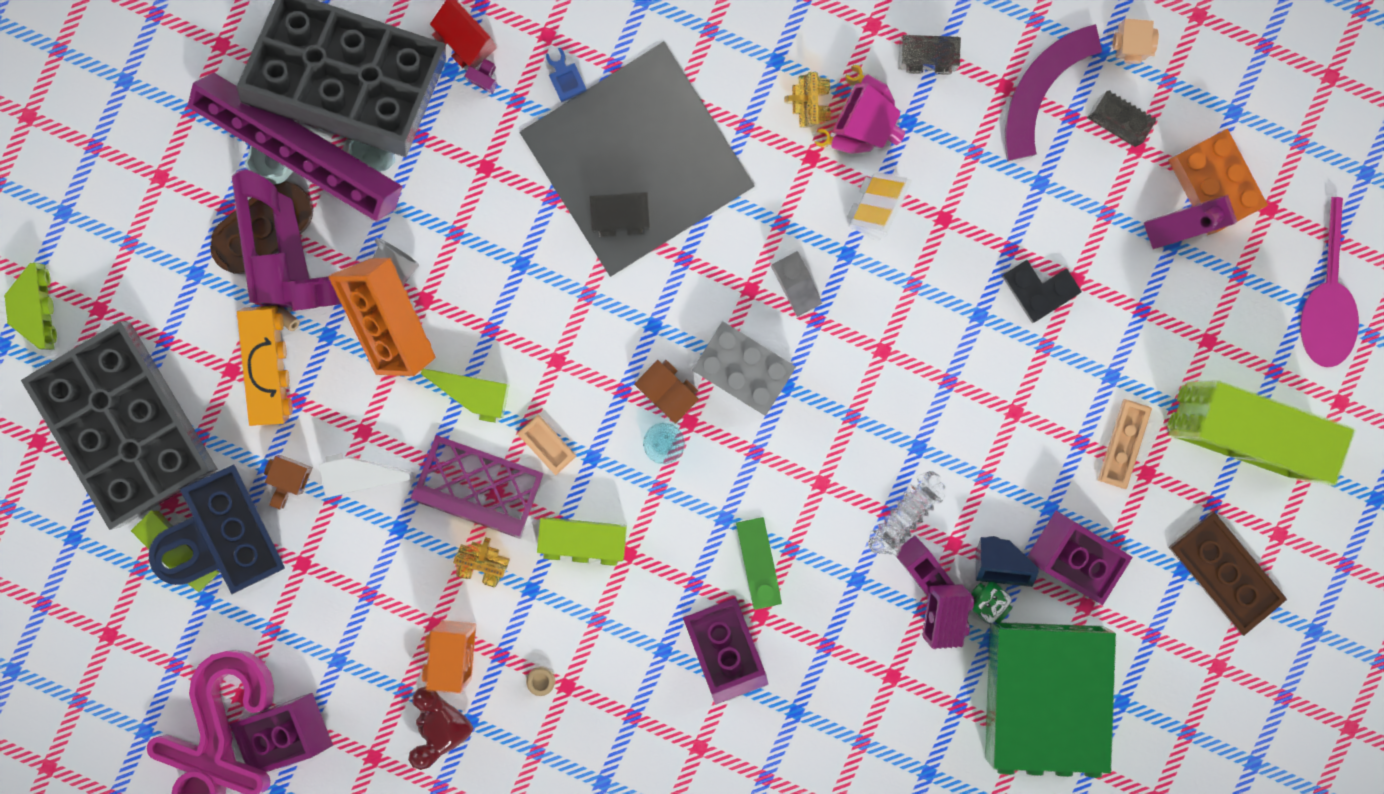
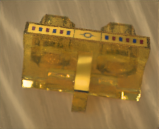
(805, 99)
(483, 559)

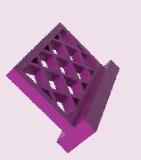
(468, 510)

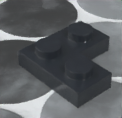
(1037, 297)

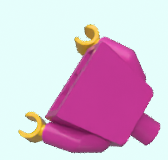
(866, 117)

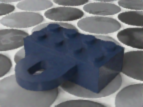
(222, 533)

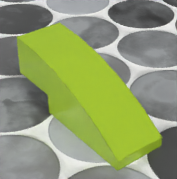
(153, 525)

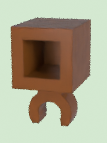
(288, 477)

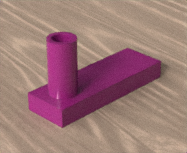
(1190, 222)

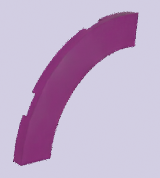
(1035, 84)

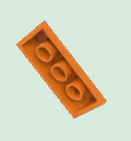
(383, 317)

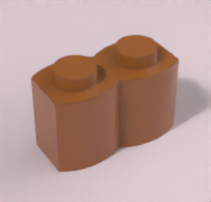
(667, 391)

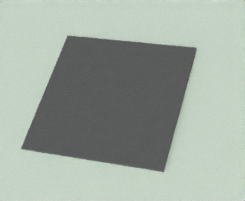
(638, 136)

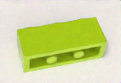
(581, 540)

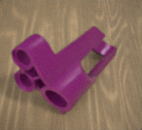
(284, 276)

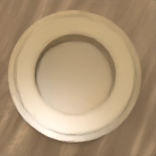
(540, 681)

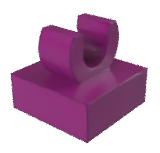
(482, 77)

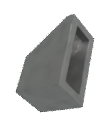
(796, 283)

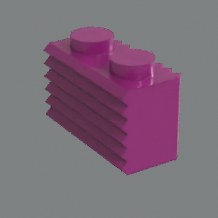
(947, 616)

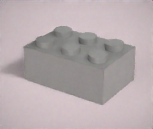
(744, 368)

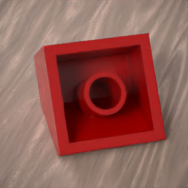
(462, 34)

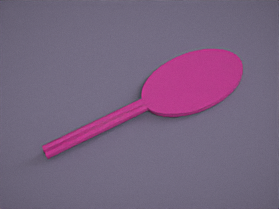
(1330, 312)

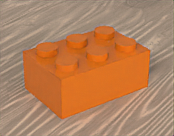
(1218, 170)
(450, 656)

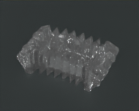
(907, 513)

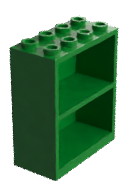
(1050, 698)

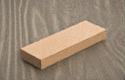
(1124, 444)

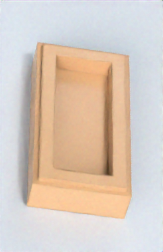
(546, 444)

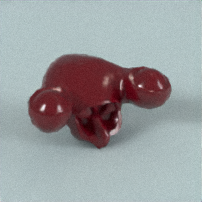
(439, 725)

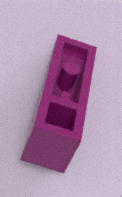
(922, 565)

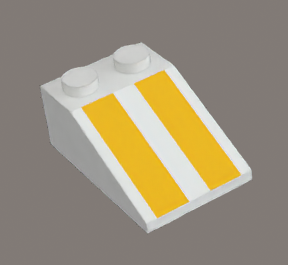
(879, 204)

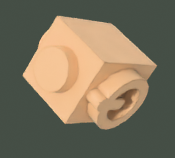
(1135, 40)

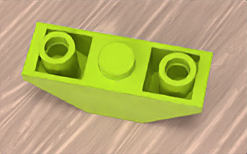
(31, 307)

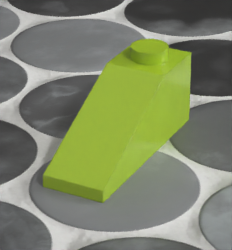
(475, 394)

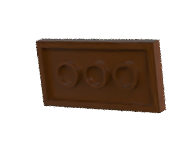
(1227, 573)

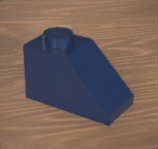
(1003, 563)

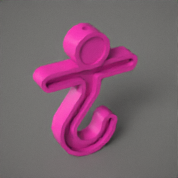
(213, 763)

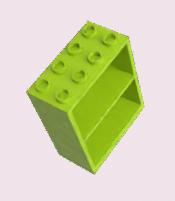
(1261, 431)

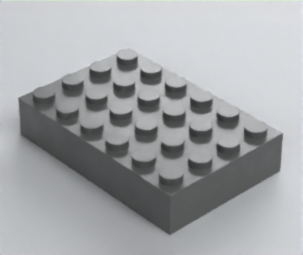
(342, 73)
(119, 424)

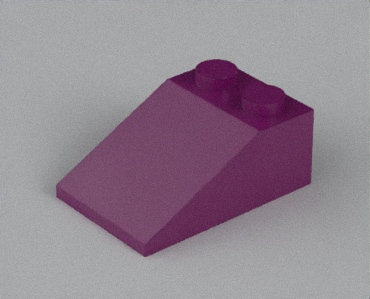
(1079, 558)
(725, 651)
(282, 734)

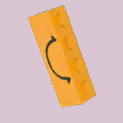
(263, 365)

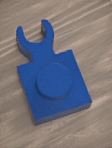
(566, 78)

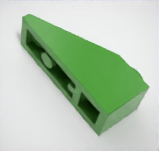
(758, 563)

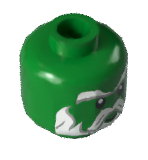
(991, 602)

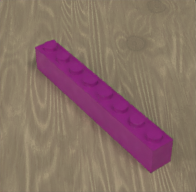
(296, 148)

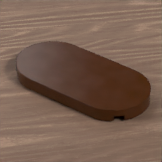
(228, 242)

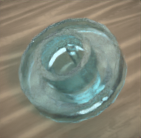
(664, 443)

